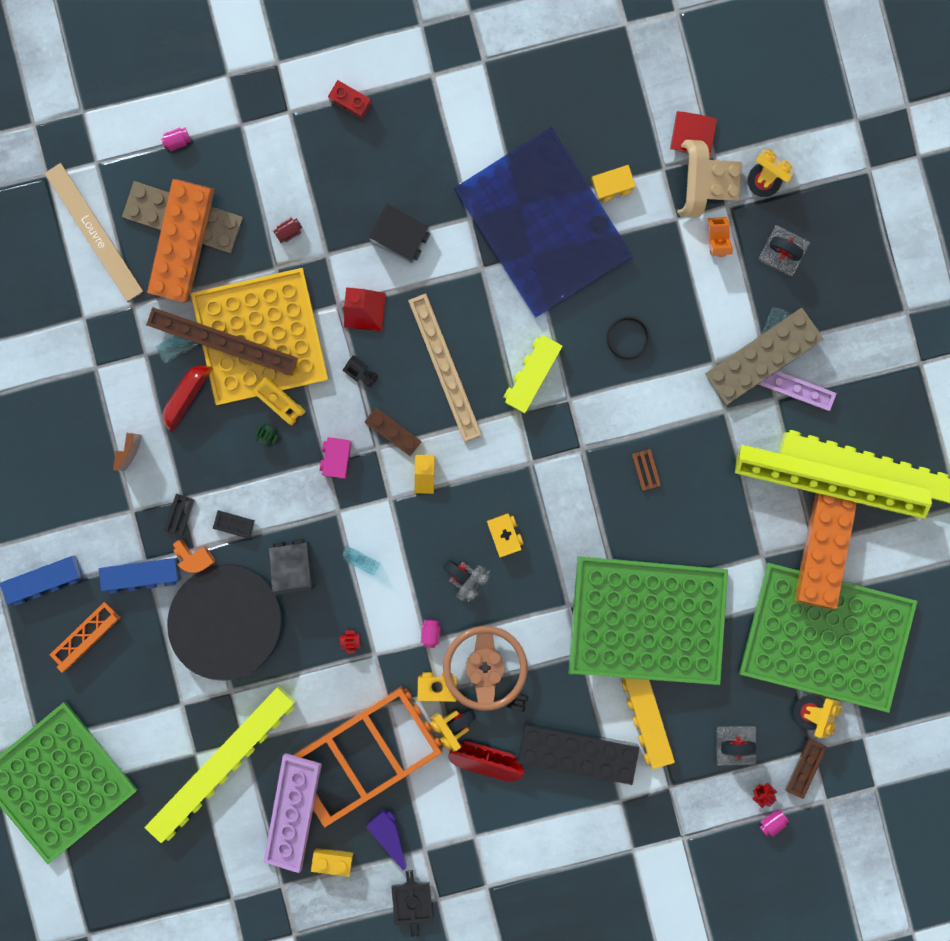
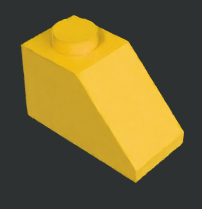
(424, 473)

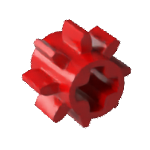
(350, 641)
(764, 795)

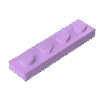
(800, 390)

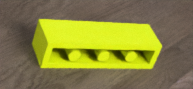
(533, 374)

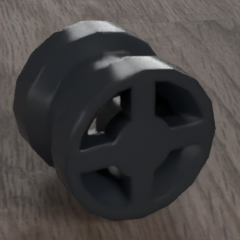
(518, 703)

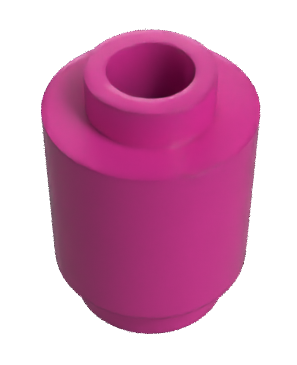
(175, 139)
(430, 633)
(774, 823)

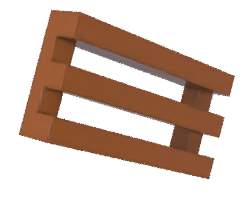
(650, 485)

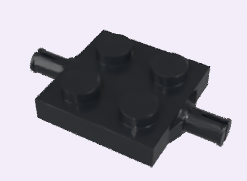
(412, 903)

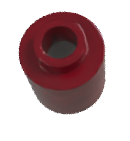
(288, 230)

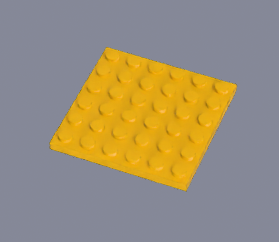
(267, 312)

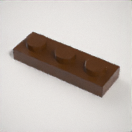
(393, 431)
(805, 768)

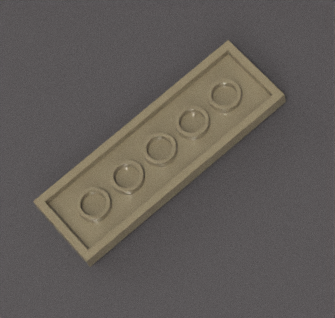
(148, 206)
(764, 356)

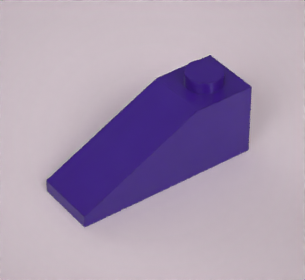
(386, 832)

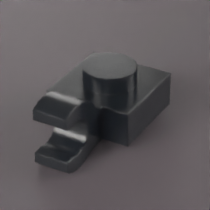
(358, 371)

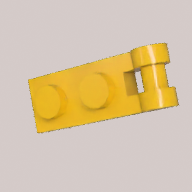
(278, 400)

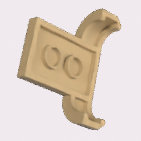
(708, 179)

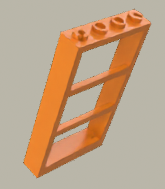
(425, 728)

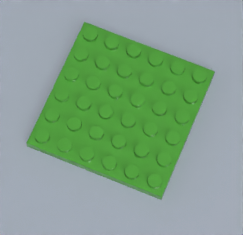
(59, 783)

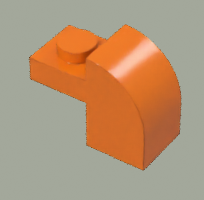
(719, 237)
(193, 562)

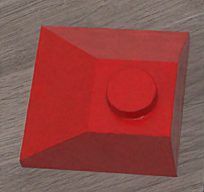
(364, 309)

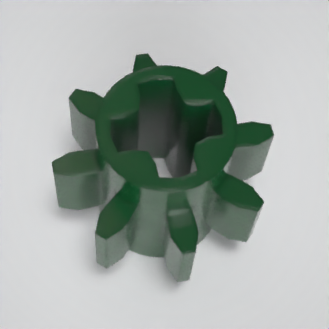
(266, 435)

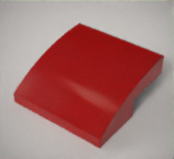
(692, 127)

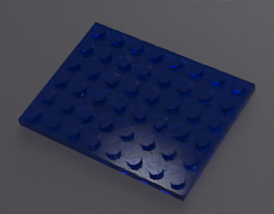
(543, 222)

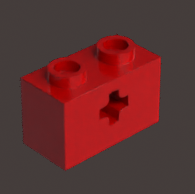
(350, 100)

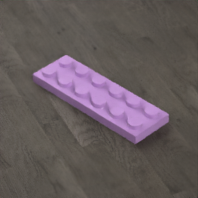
(292, 813)

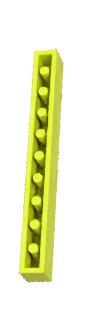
(847, 458)
(833, 481)
(218, 766)

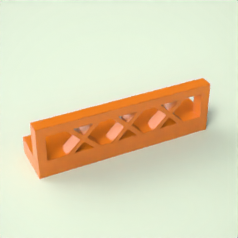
(88, 642)

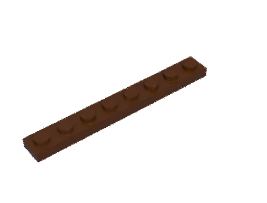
(222, 341)

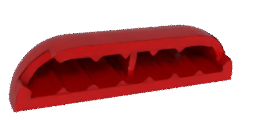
(184, 395)
(487, 761)

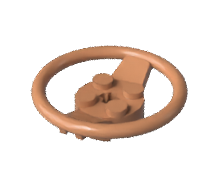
(485, 681)

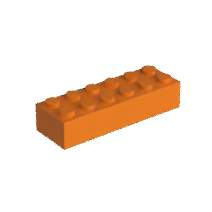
(180, 240)
(825, 552)

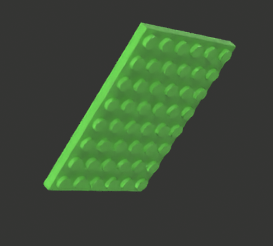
(648, 621)
(826, 652)

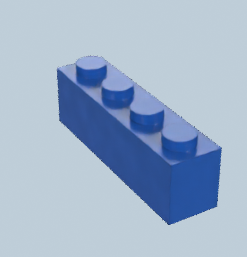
(139, 574)
(40, 580)

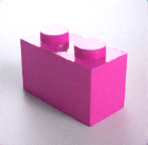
(336, 457)

